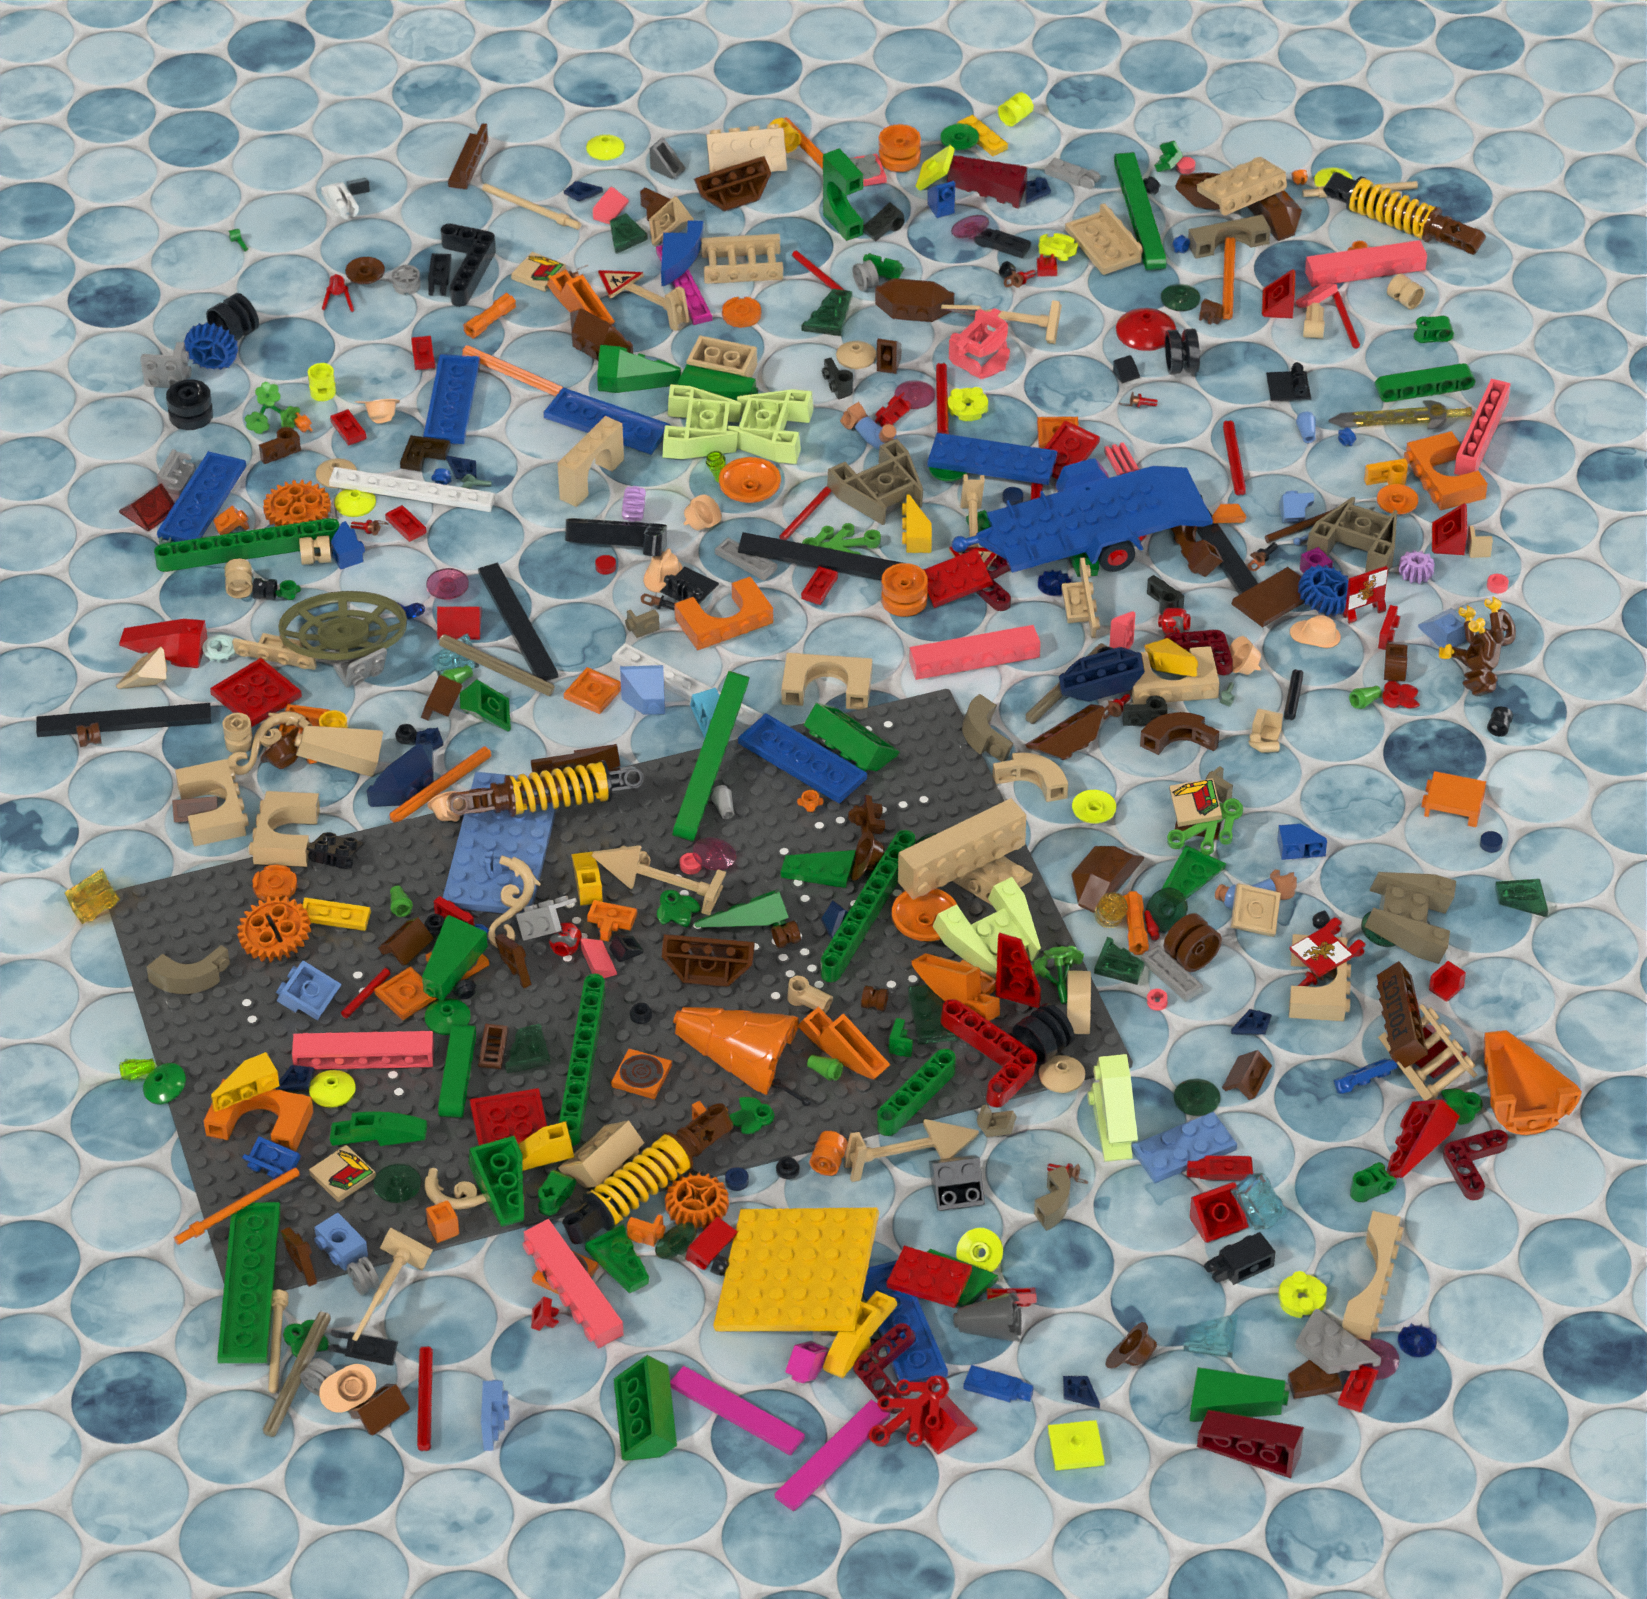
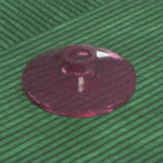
(970, 226)
(917, 393)
(447, 583)
(714, 853)
(1388, 1355)

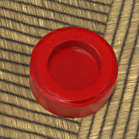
(605, 564)

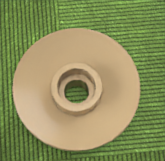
(856, 354)
(326, 468)
(1062, 1074)

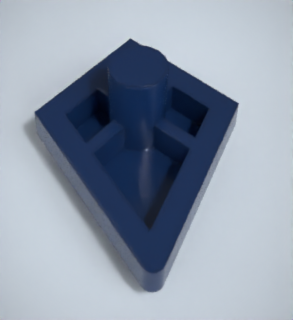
(1037, 189)
(581, 190)
(461, 466)
(430, 735)
(833, 918)
(1252, 1023)
(296, 1078)
(1080, 1390)

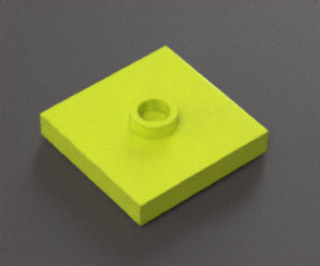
(935, 168)
(1075, 1445)

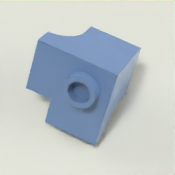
(1293, 506)

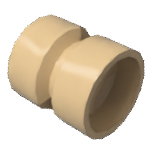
(1406, 292)
(308, 553)
(238, 578)
(237, 732)

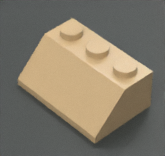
(724, 356)
(603, 1154)

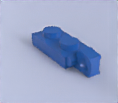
(1364, 1074)
(997, 1385)

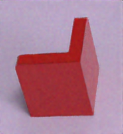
(1447, 981)

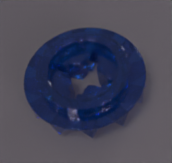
(1045, 580)
(1424, 1347)

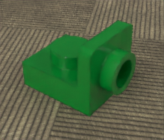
(1170, 156)
(898, 1040)

